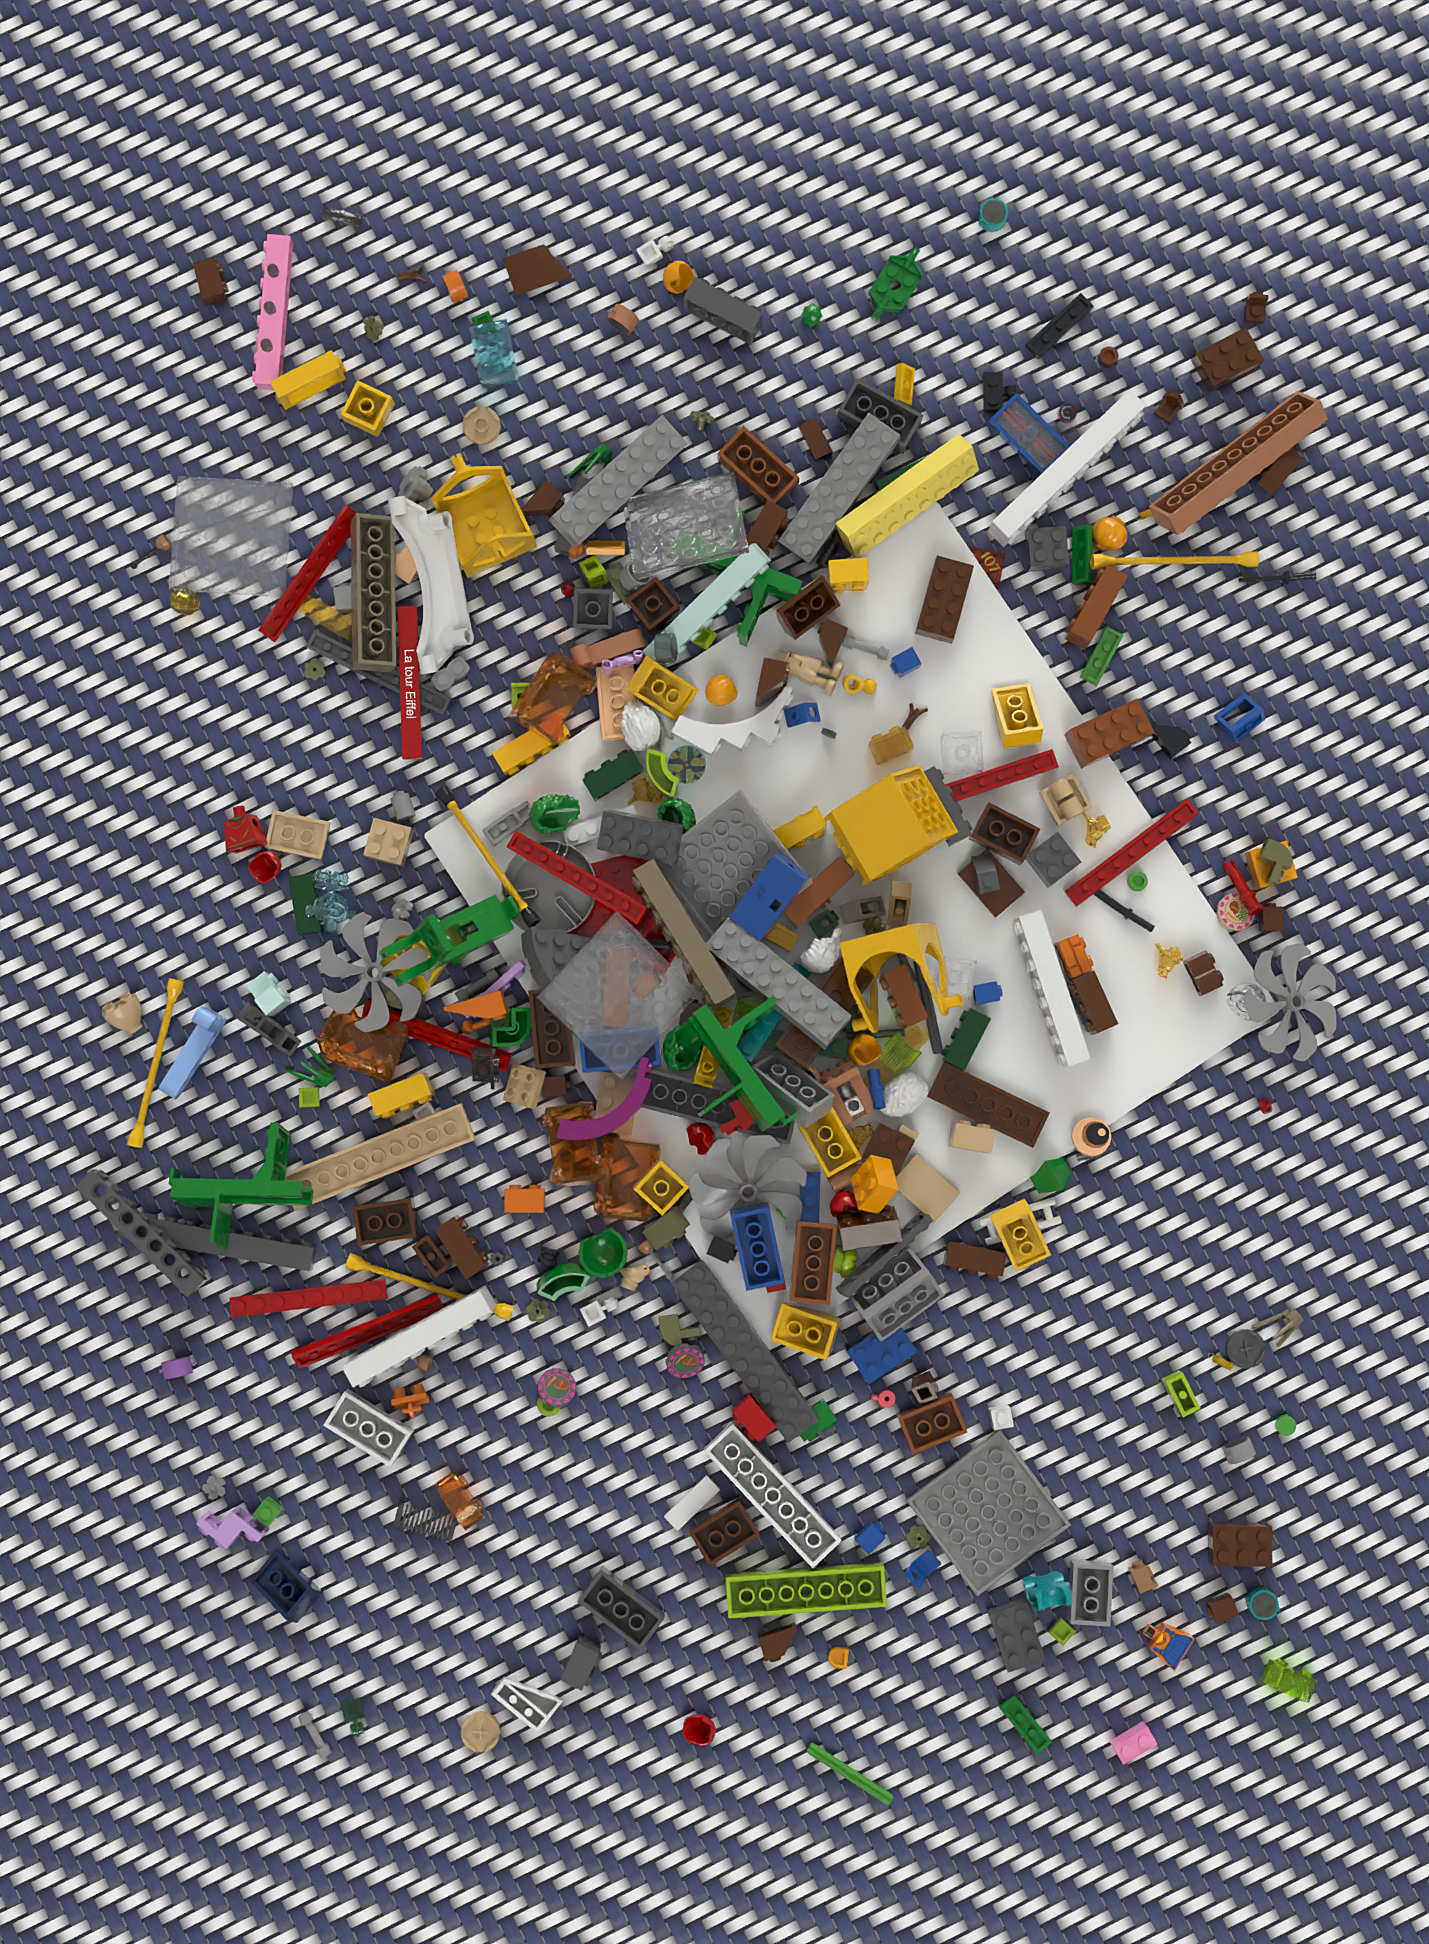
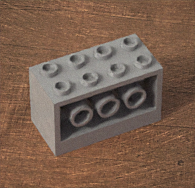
(896, 1294)

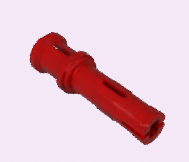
(1246, 895)

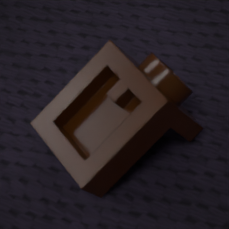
(1255, 308)

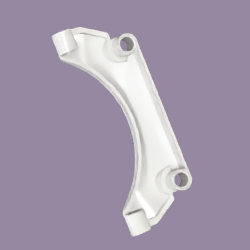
(444, 600)

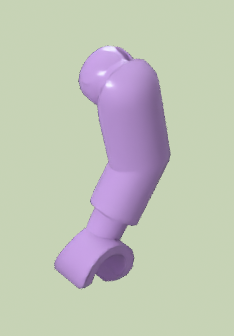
(635, 658)

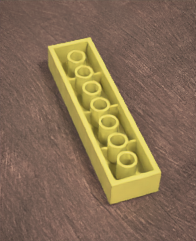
(907, 496)

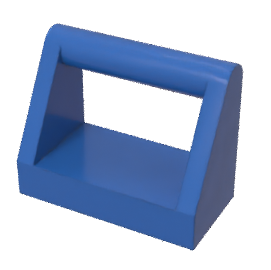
(1244, 724)

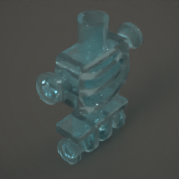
(335, 911)

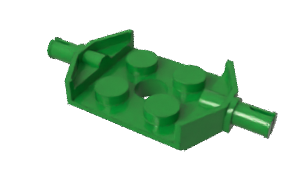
(900, 270)

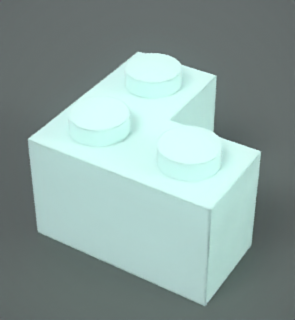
(268, 994)

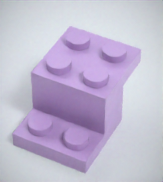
(231, 1528)

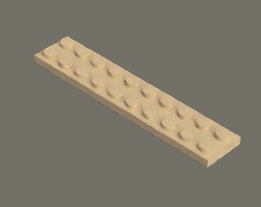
(385, 1154)

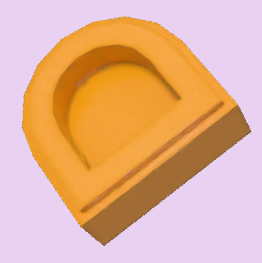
(838, 1657)

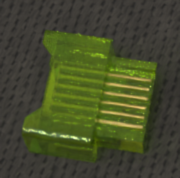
(898, 1054)

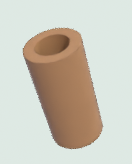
(842, 1179)

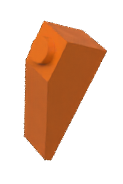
(483, 1006)

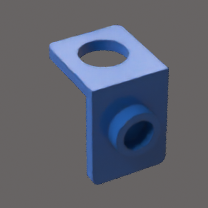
(801, 714)
(922, 1566)

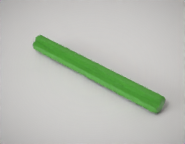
(850, 1774)

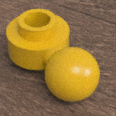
(868, 686)

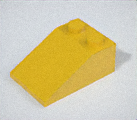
(661, 688)
(1017, 716)
(1020, 1235)
(806, 1330)

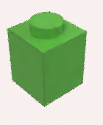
(268, 1511)

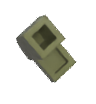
(1279, 858)
(671, 1330)

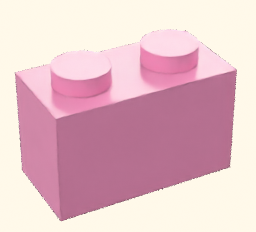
(1133, 1742)

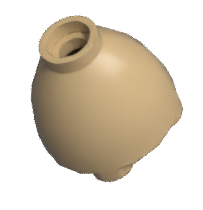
(124, 1013)

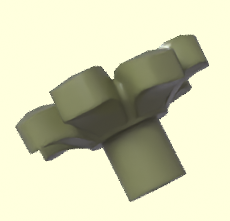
(373, 328)
(701, 418)
(874, 926)

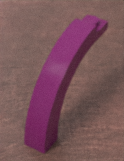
(615, 1119)

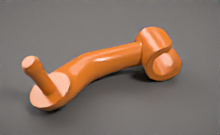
(469, 1028)

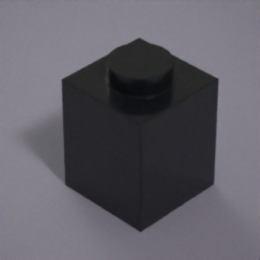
(722, 1249)

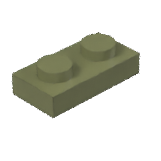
(613, 578)

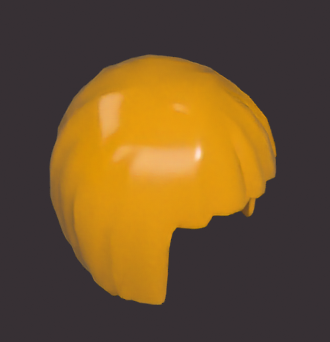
(678, 277)
(720, 690)
(864, 1049)

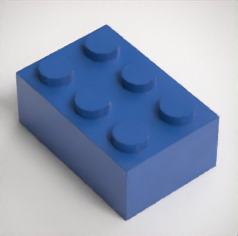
(877, 1357)

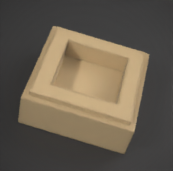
(907, 1132)

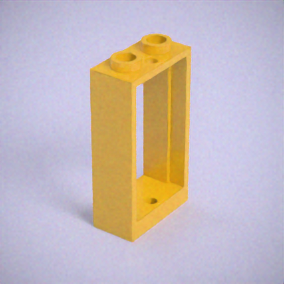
(309, 379)

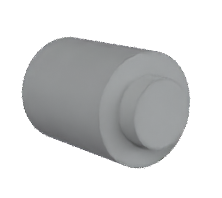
(402, 806)

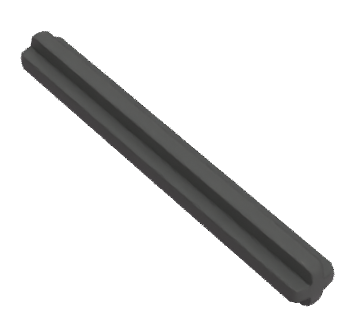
(927, 1002)

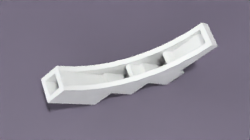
(761, 726)

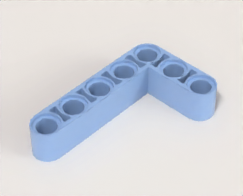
(208, 1027)

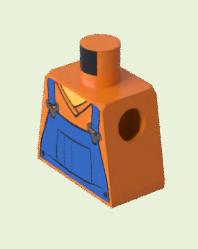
(1168, 1643)

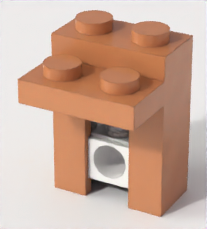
(842, 1074)

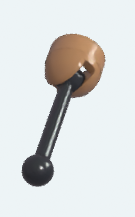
(161, 543)

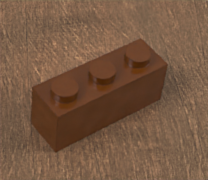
(974, 1259)

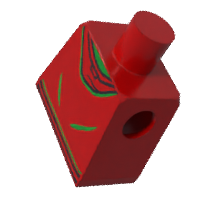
(243, 832)

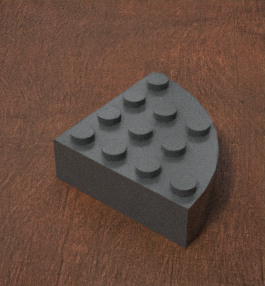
(549, 952)

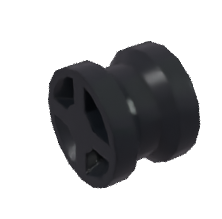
(548, 1256)

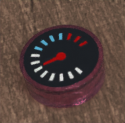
(1067, 413)

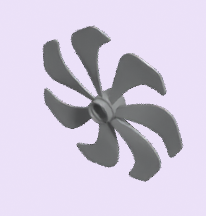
(335, 967)
(1291, 1000)
(752, 1150)

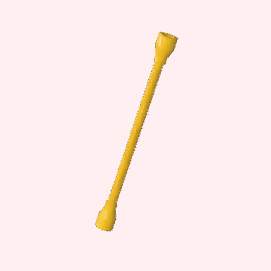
(1247, 559)
(136, 1137)
(357, 1263)

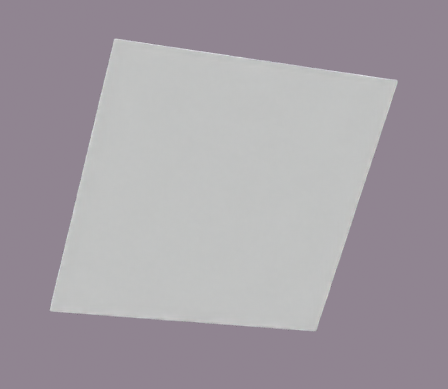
(1161, 1020)

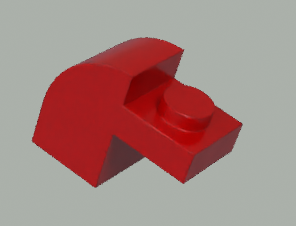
(742, 1118)

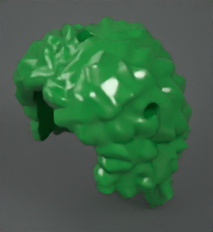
(678, 812)
(553, 813)
(682, 1047)

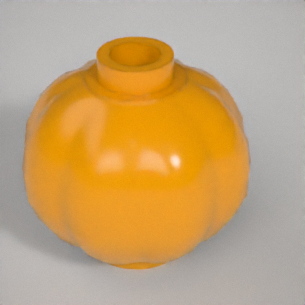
(1109, 533)

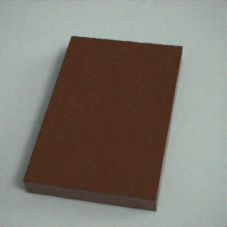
(996, 901)

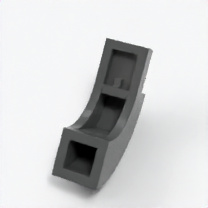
(269, 1029)

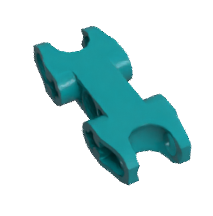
(1047, 1590)

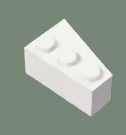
(526, 1702)

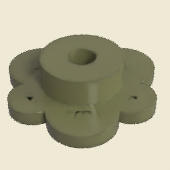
(314, 664)

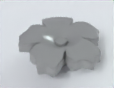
(401, 909)
(215, 1487)

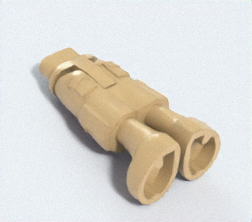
(808, 667)

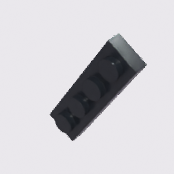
(1059, 326)

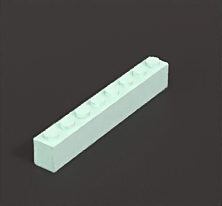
(715, 598)

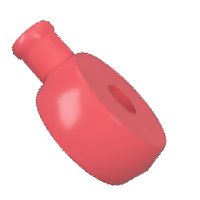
(881, 1398)

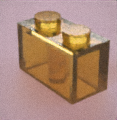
(891, 744)

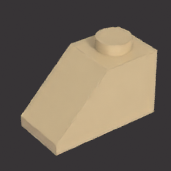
(899, 903)

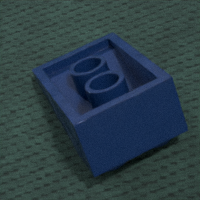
(286, 1587)

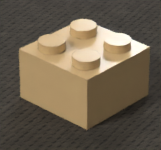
(388, 842)
(971, 1137)

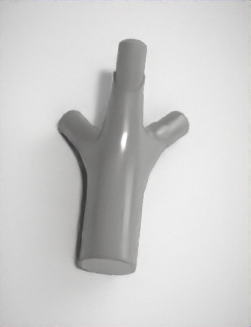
(663, 733)

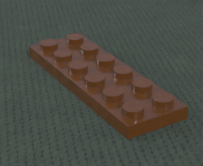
(835, 985)
(988, 1104)

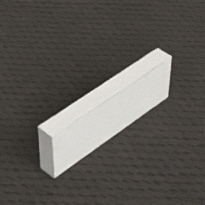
(691, 1502)

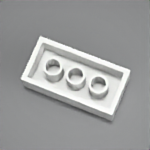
(368, 1427)

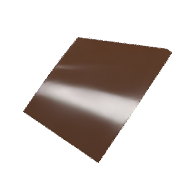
(534, 269)

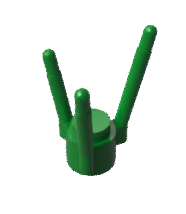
(601, 455)
(323, 1077)

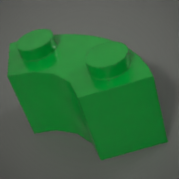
(562, 1279)

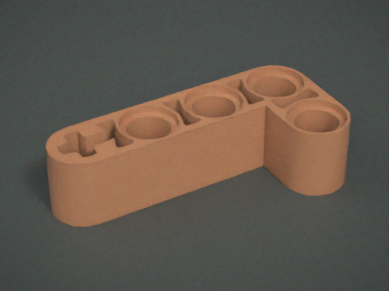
(592, 655)

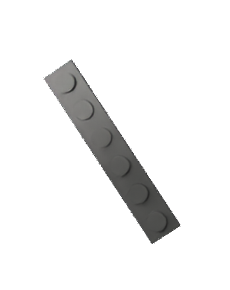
(885, 1253)

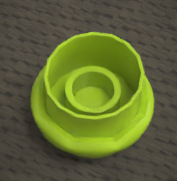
(844, 1261)

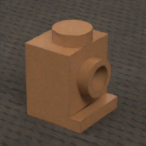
(1142, 1576)

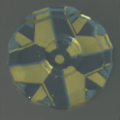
(687, 764)

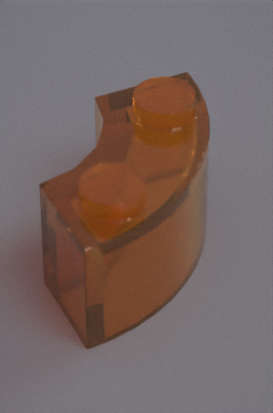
(459, 1500)

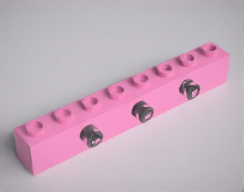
(274, 310)

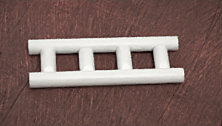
(1050, 1220)

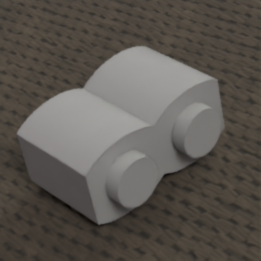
(446, 677)

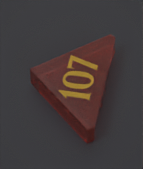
(991, 562)

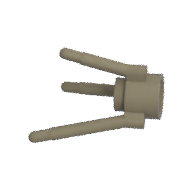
(1291, 1320)

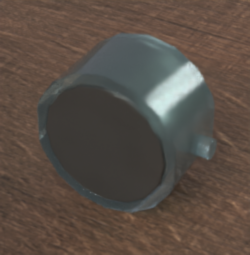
(665, 647)

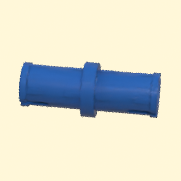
(876, 1089)

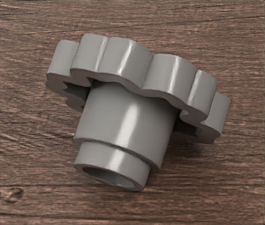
(415, 485)

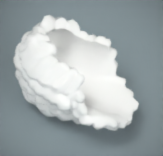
(639, 726)
(822, 953)
(904, 1094)

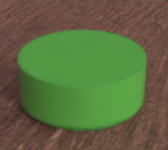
(1137, 881)
(1285, 1425)

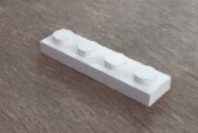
(589, 829)

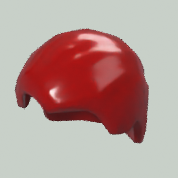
(265, 866)
(701, 1136)
(843, 1202)
(699, 1729)

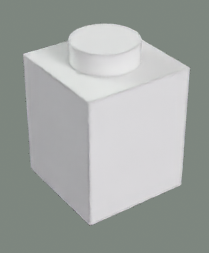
(1000, 1417)

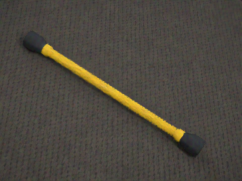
(529, 916)

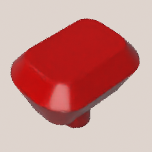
(568, 588)
(1265, 1106)

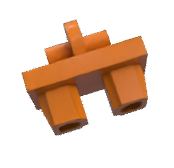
(402, 1401)

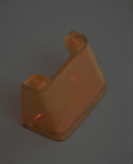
(552, 696)
(366, 1052)
(573, 1160)
(624, 1165)

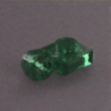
(352, 1711)

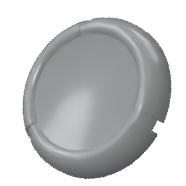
(554, 900)

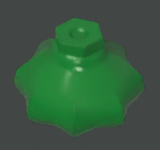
(811, 315)

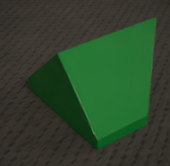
(1051, 1176)

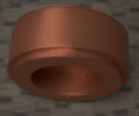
(1108, 356)

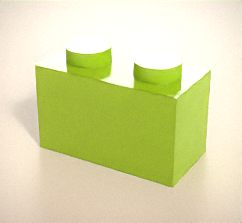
(1180, 1393)

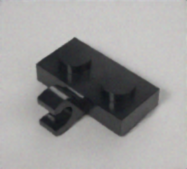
(994, 391)

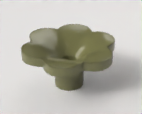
(543, 1309)
(916, 1532)

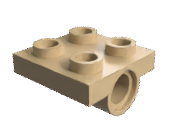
(1065, 799)
(524, 1086)

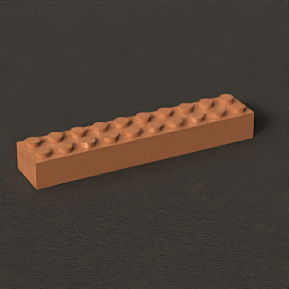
(1238, 462)

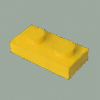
(904, 384)

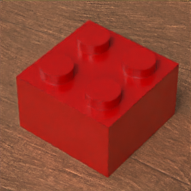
(753, 1417)

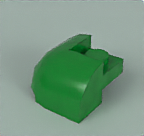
(512, 1029)

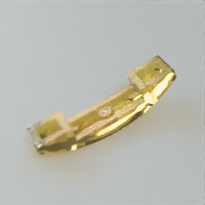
(327, 617)

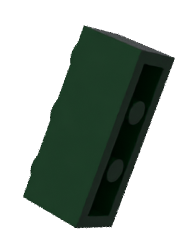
(612, 774)
(305, 894)
(965, 1038)

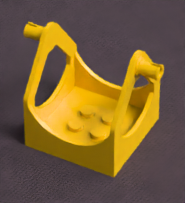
(484, 518)
(876, 949)

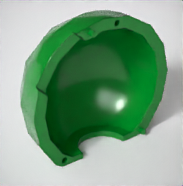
(603, 1253)

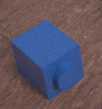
(905, 662)
(987, 993)
(870, 1536)

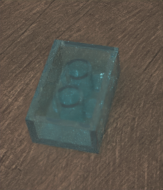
(494, 353)

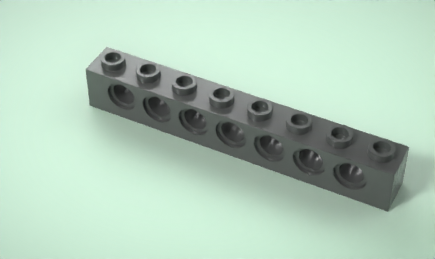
(89, 1188)

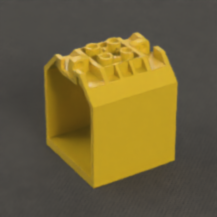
(890, 824)

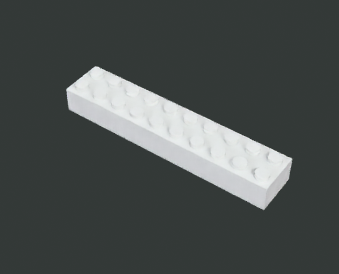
(1066, 468)

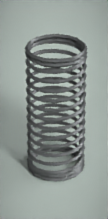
(398, 1517)

